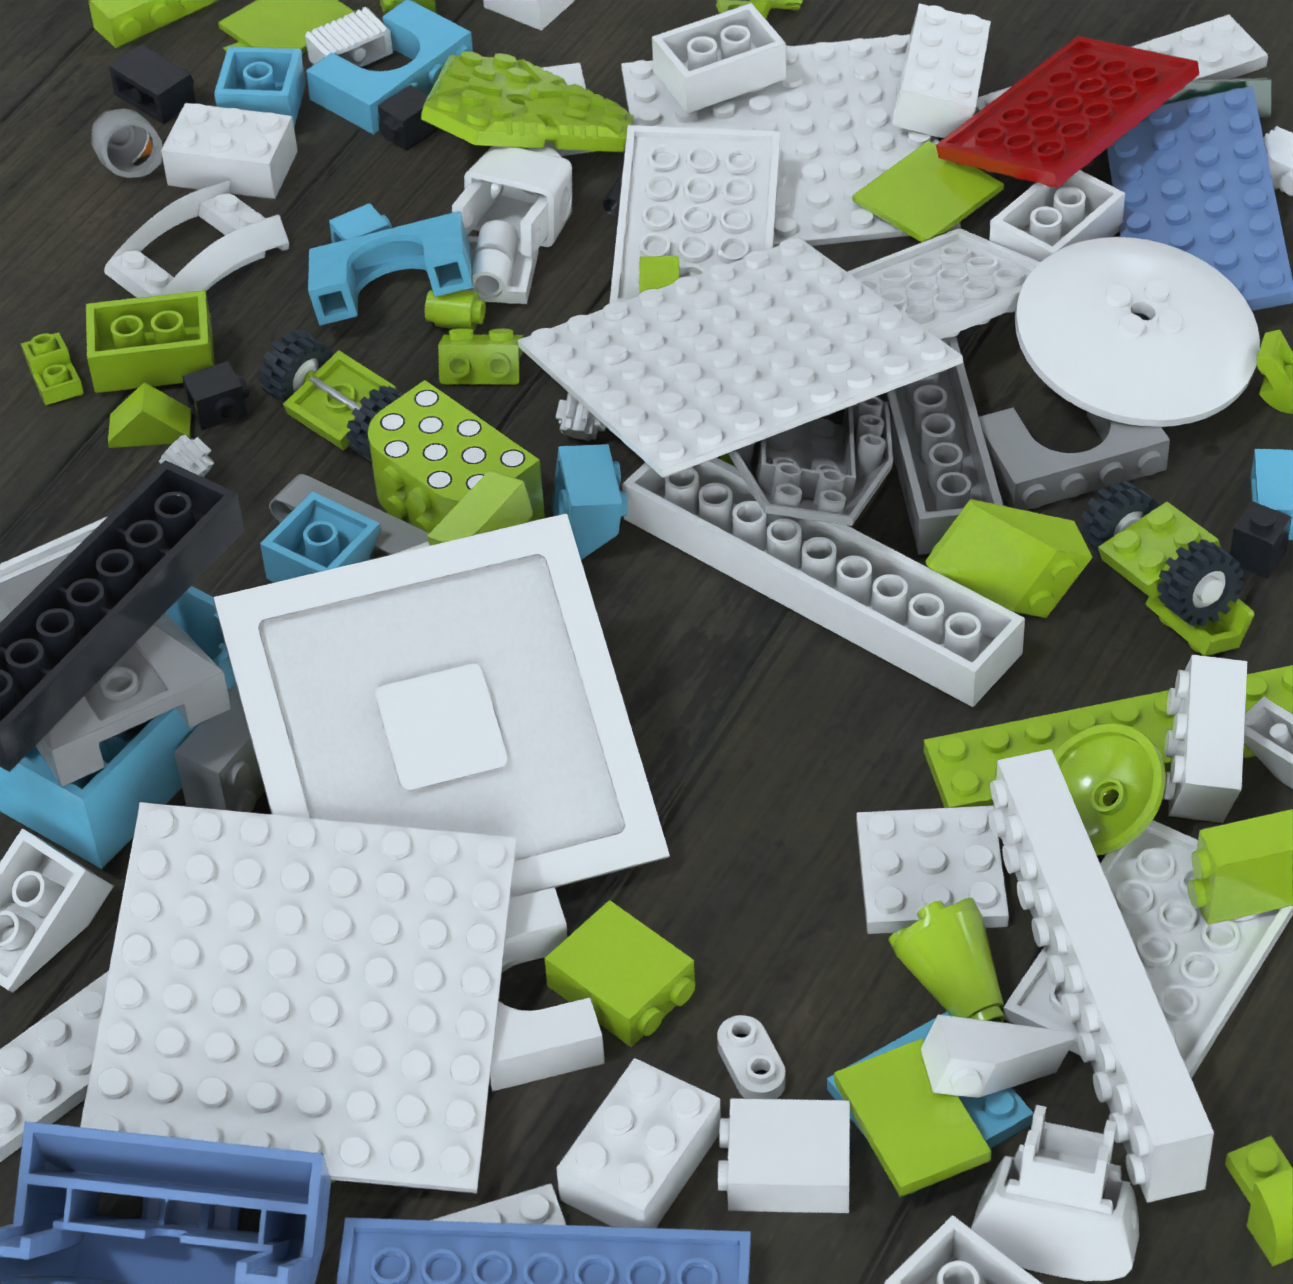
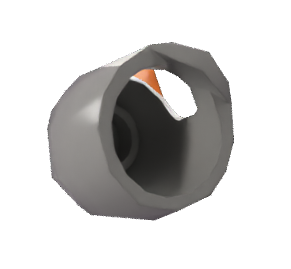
(122, 138)

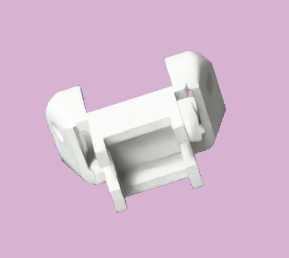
(1050, 1206)

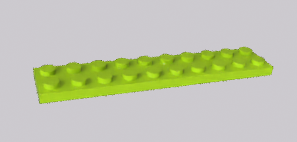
(967, 760)

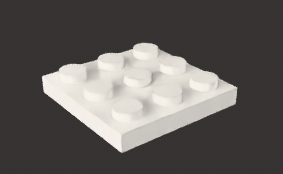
(928, 858)

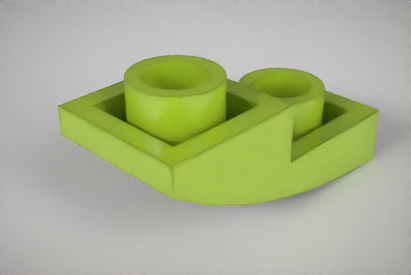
(52, 368)

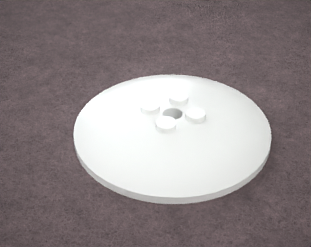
(1159, 372)

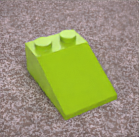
(1012, 556)

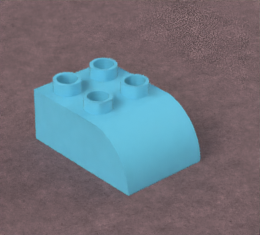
(101, 810)

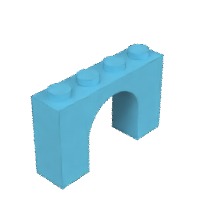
(358, 92)
(345, 267)

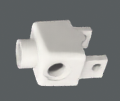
(520, 188)

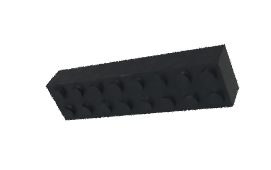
(107, 599)

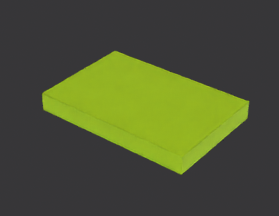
(910, 1128)

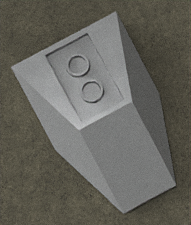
(821, 466)
(151, 678)

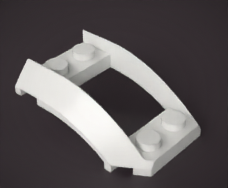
(244, 242)

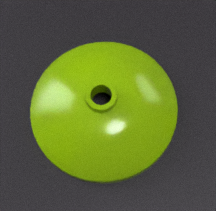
(1111, 764)

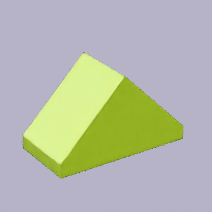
(148, 419)

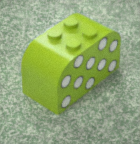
(435, 451)

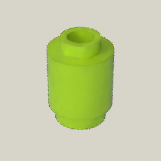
(455, 310)

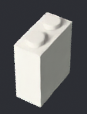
(786, 1155)

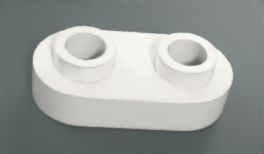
(749, 1055)

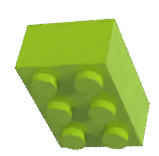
(148, 340)

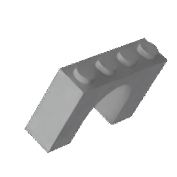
(1037, 476)

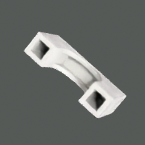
(545, 1040)

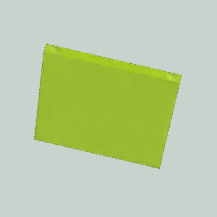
(281, 22)
(927, 193)

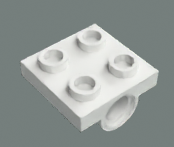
(498, 266)

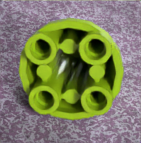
(953, 959)

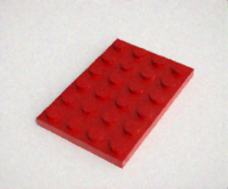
(1067, 111)

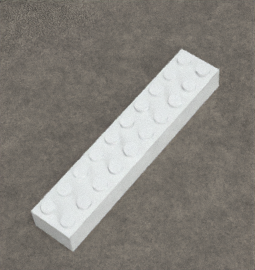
(833, 578)
(1100, 978)

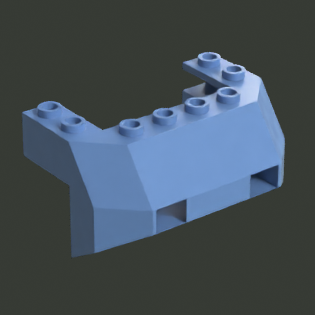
(187, 1216)

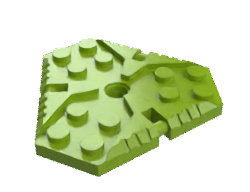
(521, 107)

